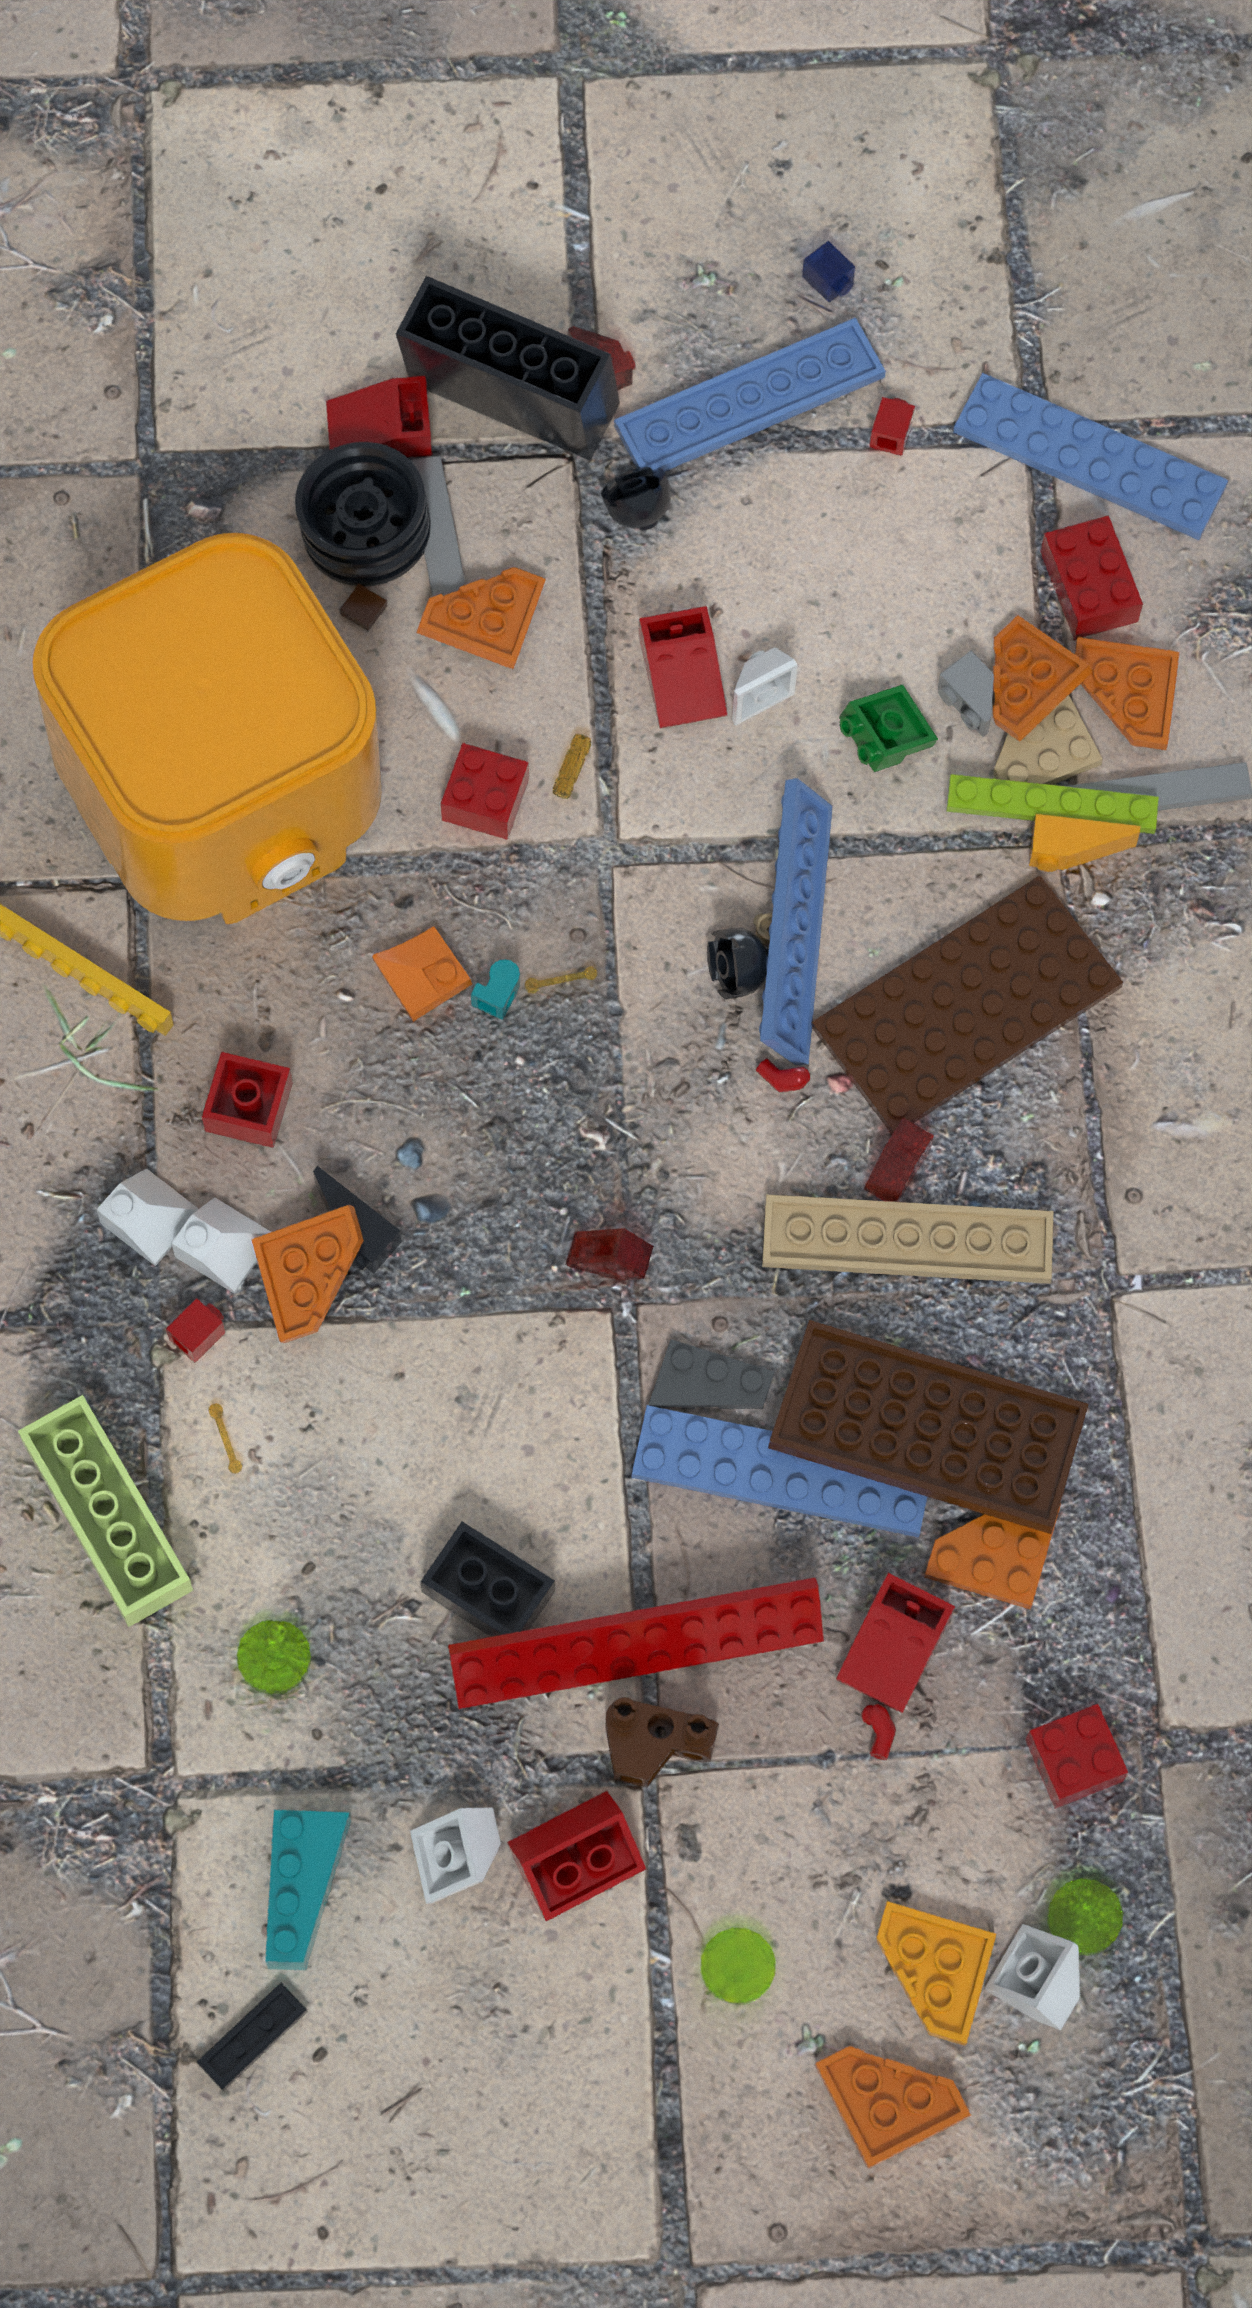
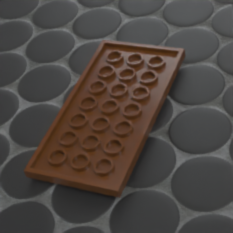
(966, 1004)
(929, 1426)

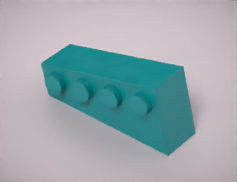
(301, 1877)

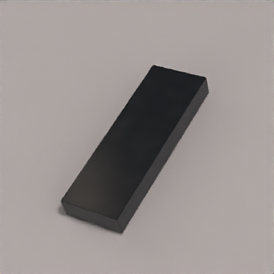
(252, 2036)

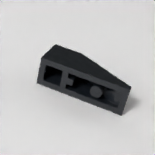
(378, 1233)

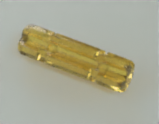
(571, 766)

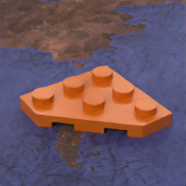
(485, 615)
(1031, 676)
(1132, 688)
(306, 1268)
(991, 1559)
(888, 2102)

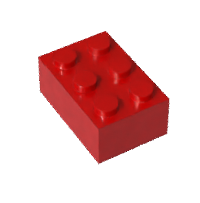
(1091, 577)

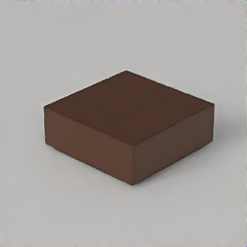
(363, 607)

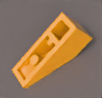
(1072, 841)

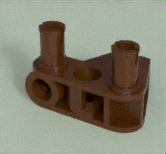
(640, 1754)

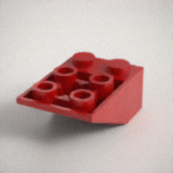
(385, 414)
(682, 666)
(895, 1642)

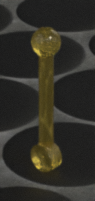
(533, 985)
(216, 1413)

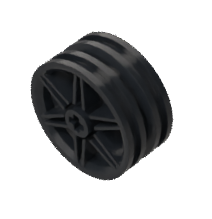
(363, 514)

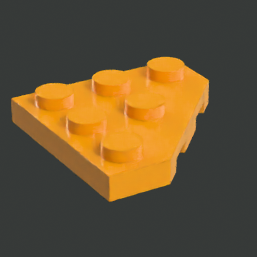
(937, 1966)

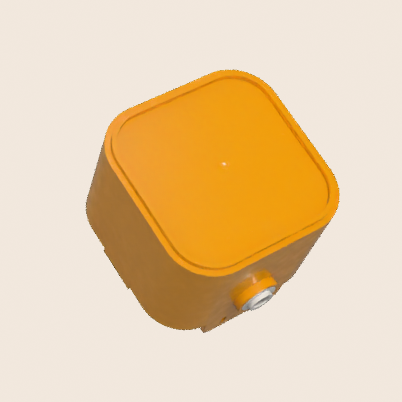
(211, 729)

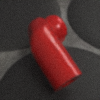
(783, 1080)
(884, 1728)

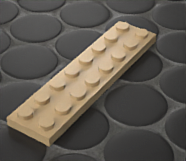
(908, 1239)

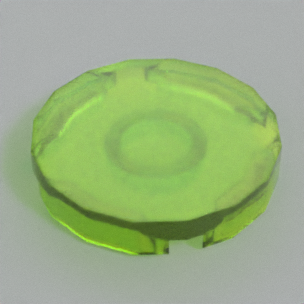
(273, 1656)
(1086, 1915)
(738, 1966)

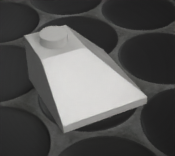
(763, 683)
(145, 1214)
(219, 1243)
(455, 1851)
(1038, 1976)

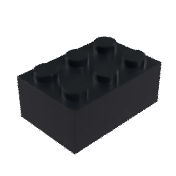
(487, 1584)

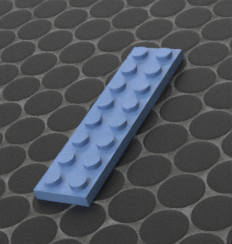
(750, 398)
(1090, 456)
(796, 922)
(738, 1465)

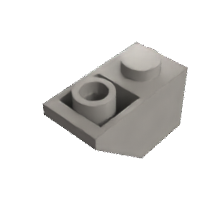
(970, 690)

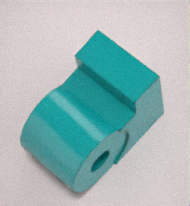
(500, 990)

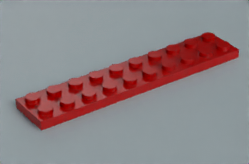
(636, 1643)

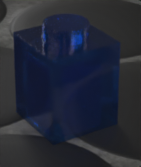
(829, 272)

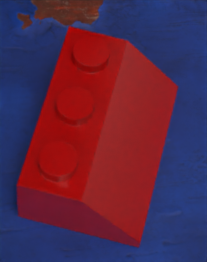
(577, 1855)

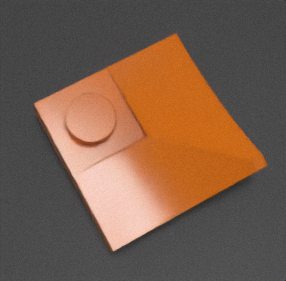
(422, 972)

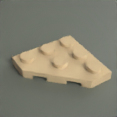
(1051, 751)

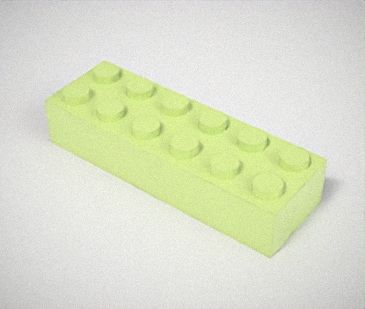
(105, 1510)

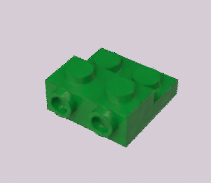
(886, 727)

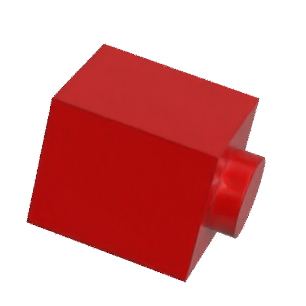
(892, 426)
(196, 1329)

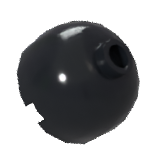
(638, 498)
(737, 961)

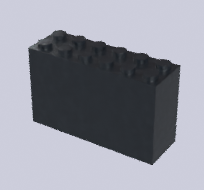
(509, 367)

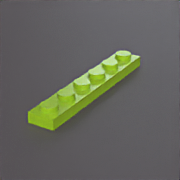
(1027, 799)

